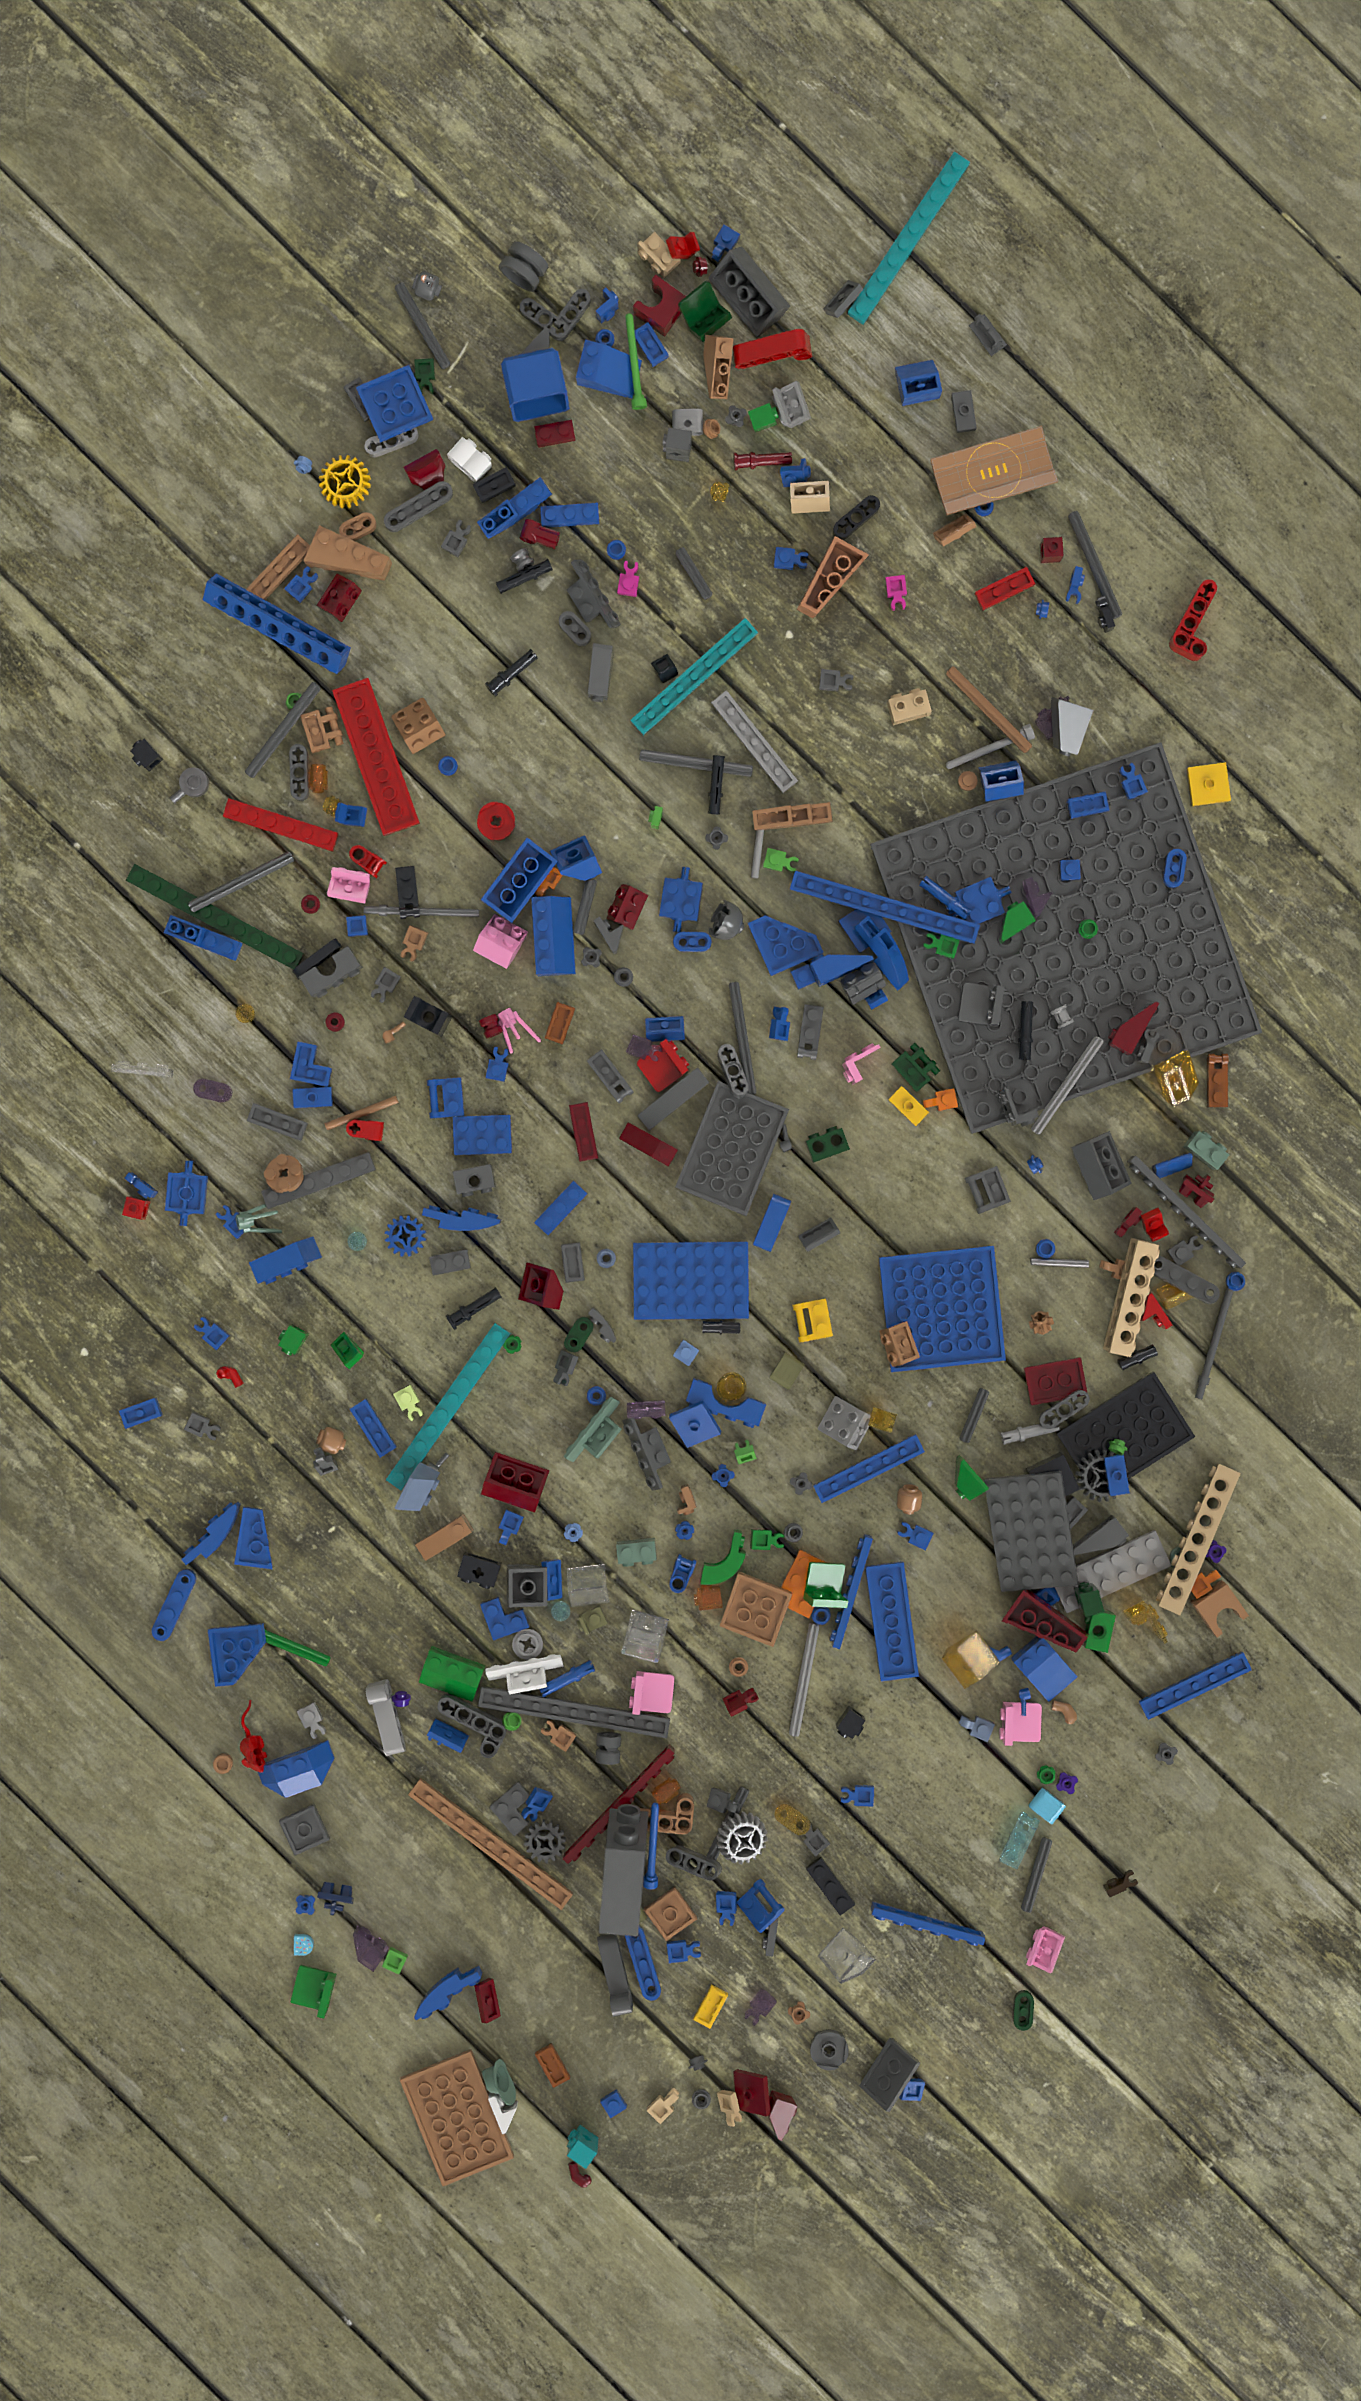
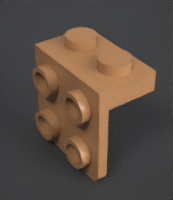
(418, 725)

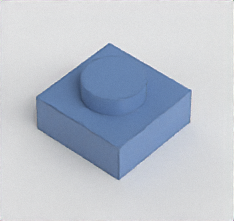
(686, 1352)

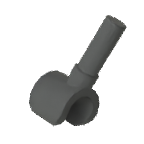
(785, 1145)
(436, 1467)

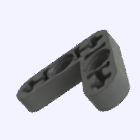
(561, 320)

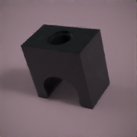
(419, 1008)
(1056, 1463)

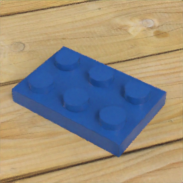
(482, 1135)

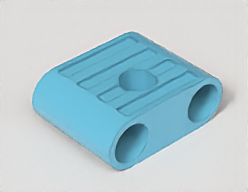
(1047, 1805)

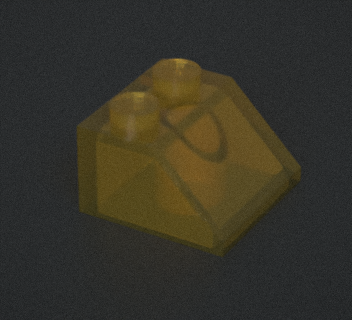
(970, 1659)

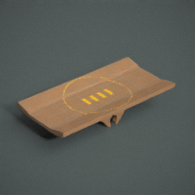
(993, 470)

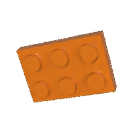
(796, 1581)

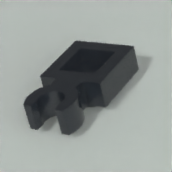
(1105, 617)

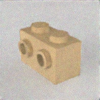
(810, 497)
(909, 706)

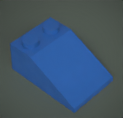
(605, 369)
(835, 966)
(1044, 1667)

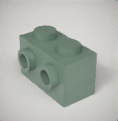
(1206, 1150)
(636, 1551)

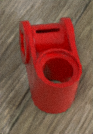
(370, 862)
(368, 1129)

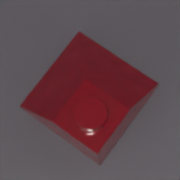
(541, 1287)

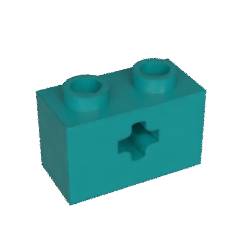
(582, 2146)

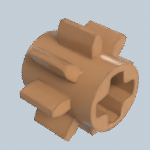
(1041, 1322)

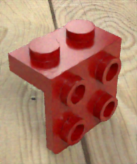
(666, 1069)

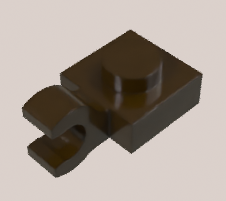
(1115, 1886)

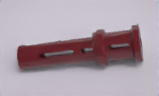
(752, 460)

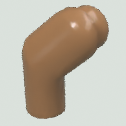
(1066, 1709)

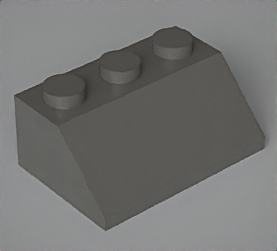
(1101, 1165)

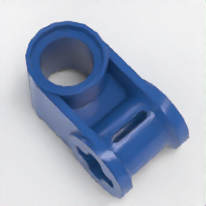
(682, 1572)

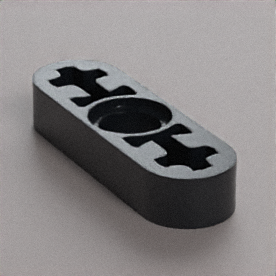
(870, 513)
(318, 957)

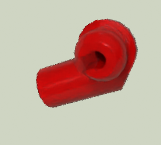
(230, 1373)

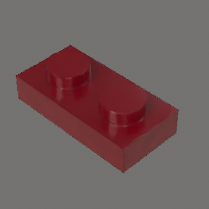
(554, 433)
(487, 2000)

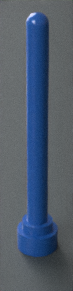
(650, 1880)

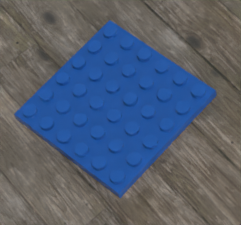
(948, 1305)

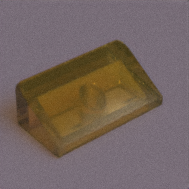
(1172, 1296)

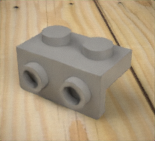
(791, 405)

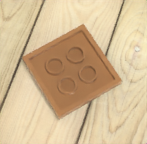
(756, 1609)

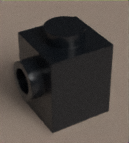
(145, 755)
(850, 1723)

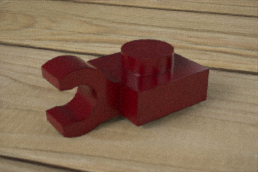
(737, 1701)

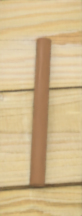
(362, 1112)

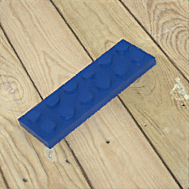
(892, 1621)

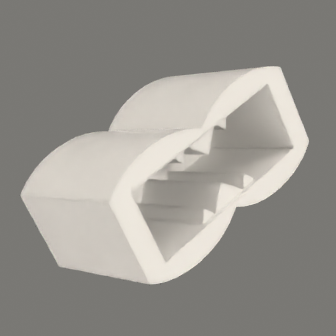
(469, 459)

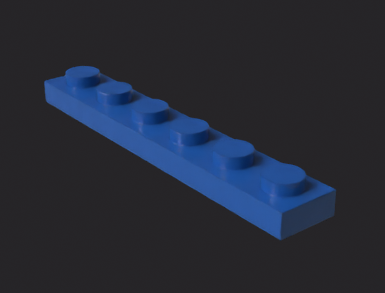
(868, 1468)
(853, 1583)
(1195, 1685)
(921, 1922)

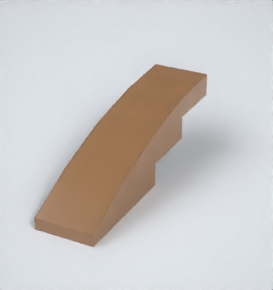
(792, 816)

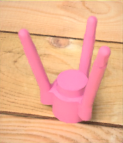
(508, 1019)

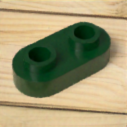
(578, 1334)
(1023, 2009)

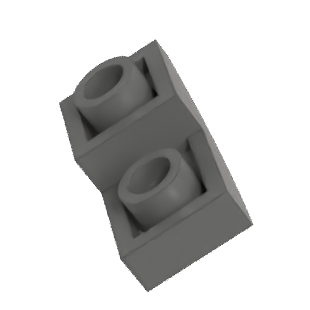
(606, 1330)

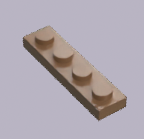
(279, 568)

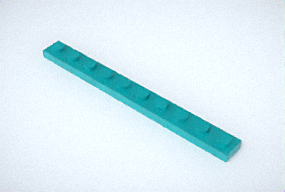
(908, 238)
(448, 1406)

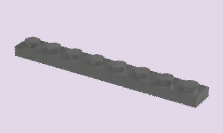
(1191, 1217)

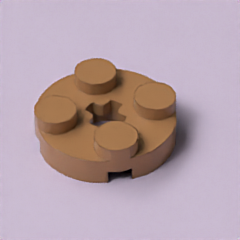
(277, 1166)

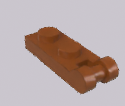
(1217, 1080)

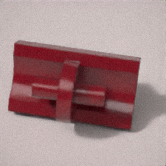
(1204, 1195)

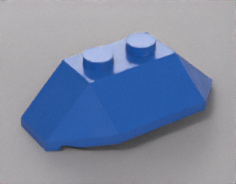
(298, 1770)

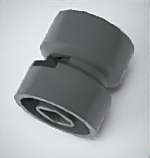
(608, 1748)

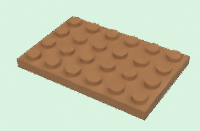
(456, 2117)

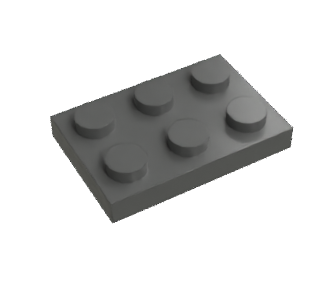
(889, 2074)

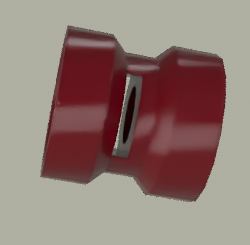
(491, 1026)

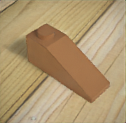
(444, 1537)

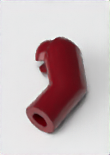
(578, 2178)

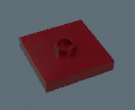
(752, 2092)

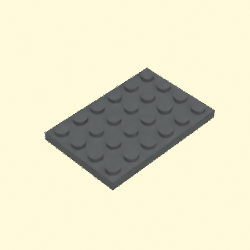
(732, 1149)
(1031, 1531)

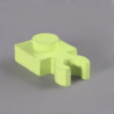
(407, 1399)

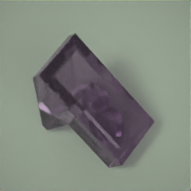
(1035, 902)

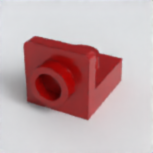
(683, 246)
(1154, 1225)

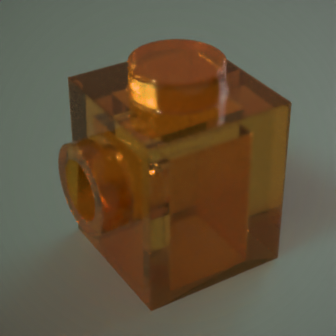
(708, 1597)

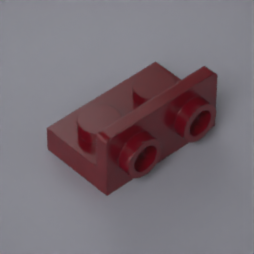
(339, 597)

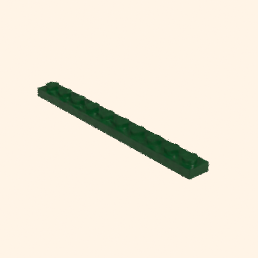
(215, 917)

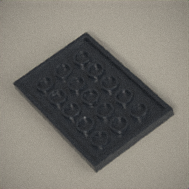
(1139, 1417)

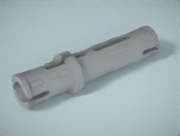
(1026, 1432)

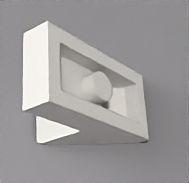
(502, 2113)

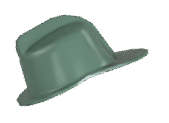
(499, 2081)

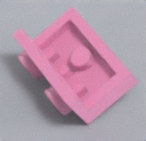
(349, 885)
(1045, 1949)

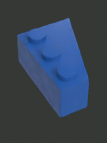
(284, 1260)

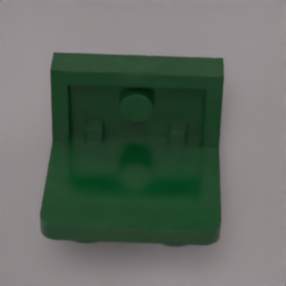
(703, 311)

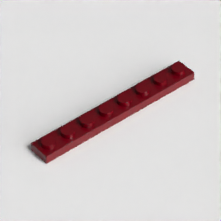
(625, 1797)

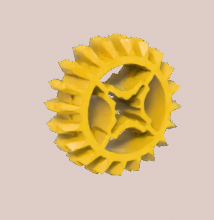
(331, 473)

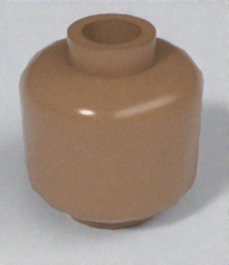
(331, 1440)
(909, 1499)

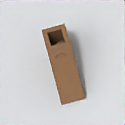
(717, 364)

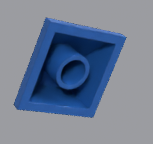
(577, 859)

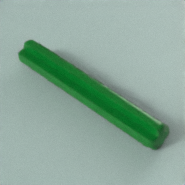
(297, 1648)

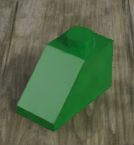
(1015, 920)

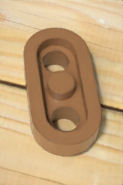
(357, 526)

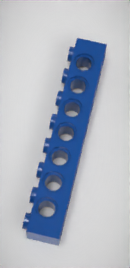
(276, 623)

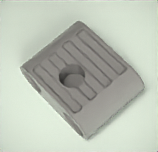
(688, 420)

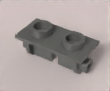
(987, 334)

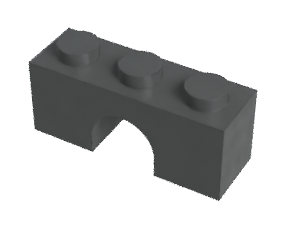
(346, 966)

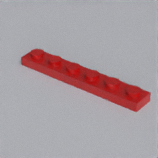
(280, 825)

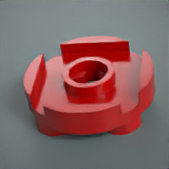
(494, 832)

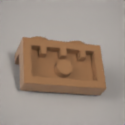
(899, 1344)

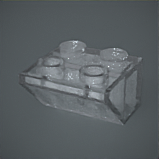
(644, 1636)

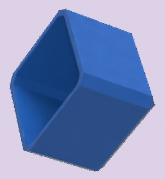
(535, 384)

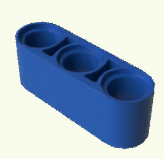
(772, 1222)

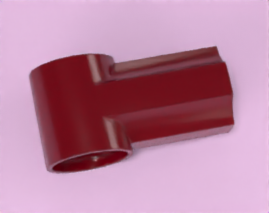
(535, 533)

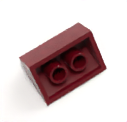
(515, 1482)

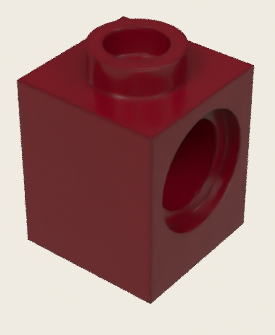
(1051, 550)

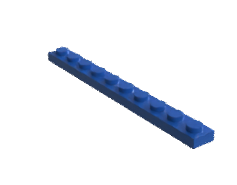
(885, 907)

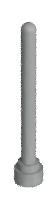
(1026, 731)

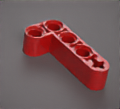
(773, 348)
(1195, 618)

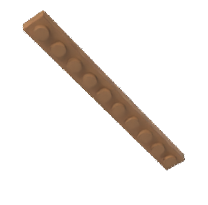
(490, 1844)

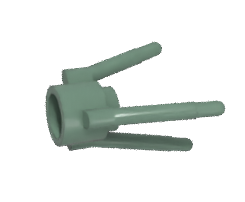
(245, 1220)

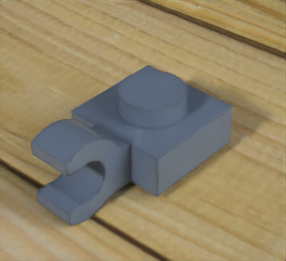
(978, 1728)

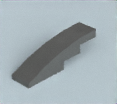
(673, 1099)

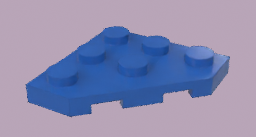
(783, 944)
(234, 1650)

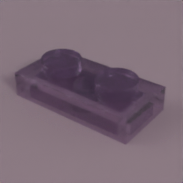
(646, 1409)

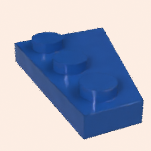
(252, 1540)

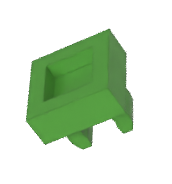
(744, 1454)

